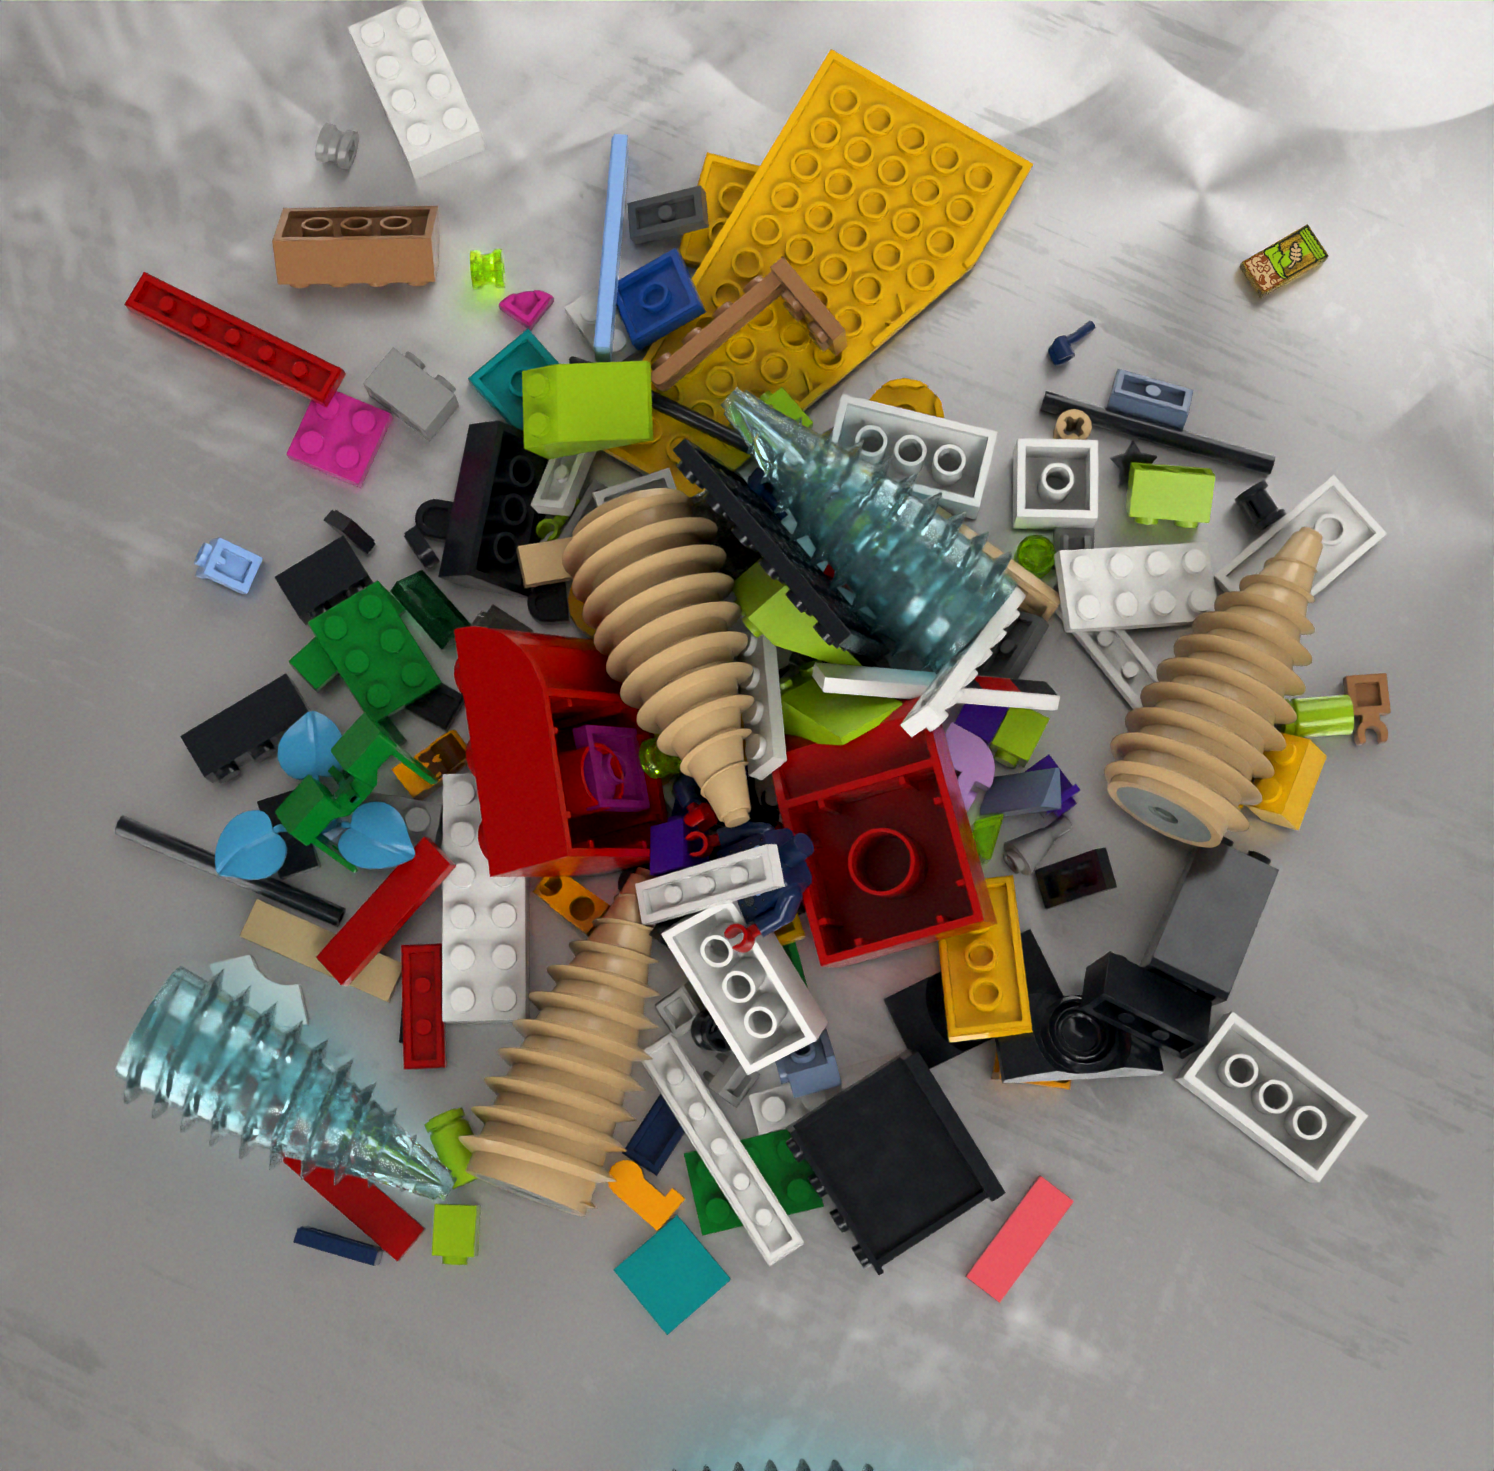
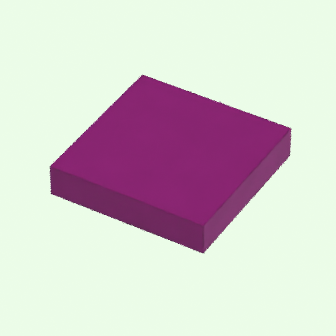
(599, 772)

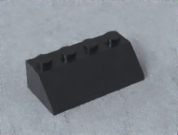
(493, 510)

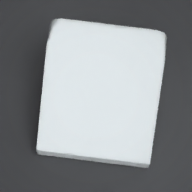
(680, 1009)

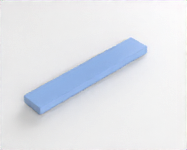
(611, 248)

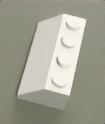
(942, 452)
(750, 994)

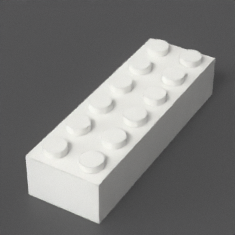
(481, 922)

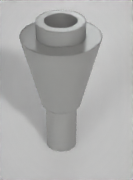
(1028, 850)

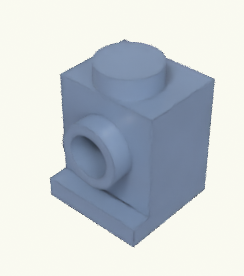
(810, 1068)

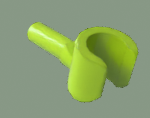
(548, 525)

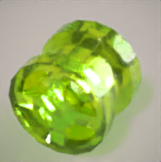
(487, 269)
(1035, 549)
(655, 762)

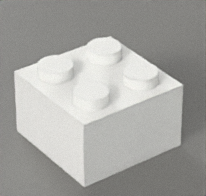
(1055, 483)

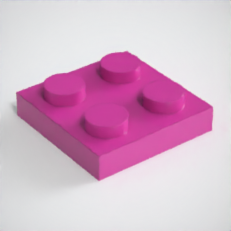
(340, 438)

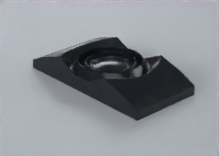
(922, 1014)
(1072, 1046)

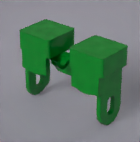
(360, 754)

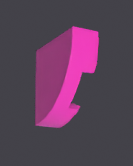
(527, 306)

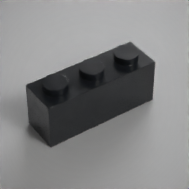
(245, 730)
(1146, 1005)

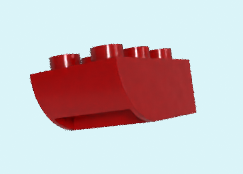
(530, 780)
(888, 841)

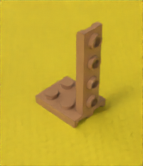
(731, 317)

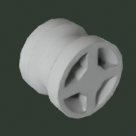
(337, 146)

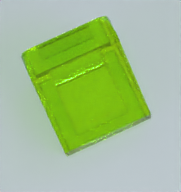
(985, 834)

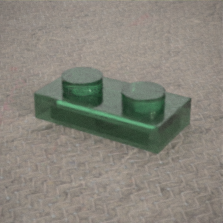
(430, 608)

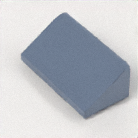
(1150, 399)
(1023, 793)

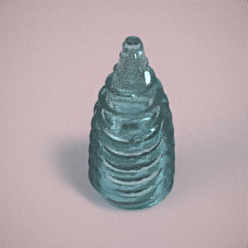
(877, 535)
(267, 1088)

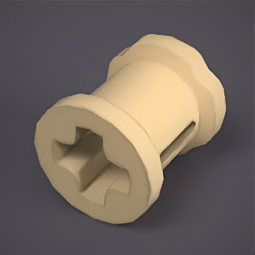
(1072, 420)

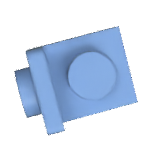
(227, 564)

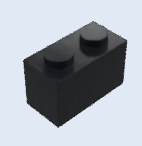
(323, 579)

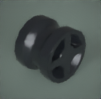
(703, 1038)

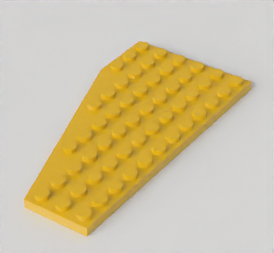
(873, 212)

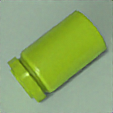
(1320, 716)
(451, 1152)

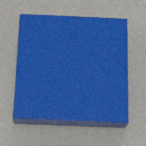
(658, 299)

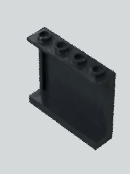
(892, 1159)

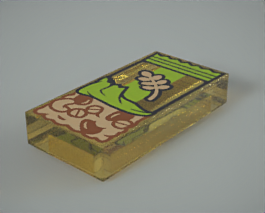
(1284, 261)

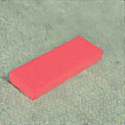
(1019, 1238)

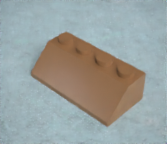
(357, 246)

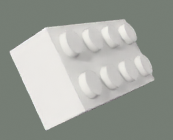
(417, 88)
(1272, 1097)

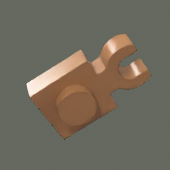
(1369, 701)

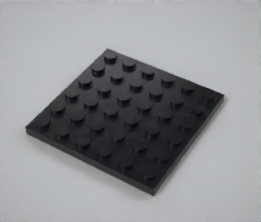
(781, 559)

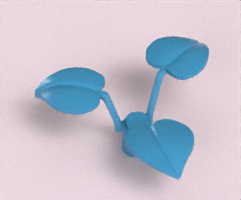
(373, 839)

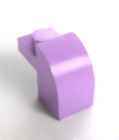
(971, 762)

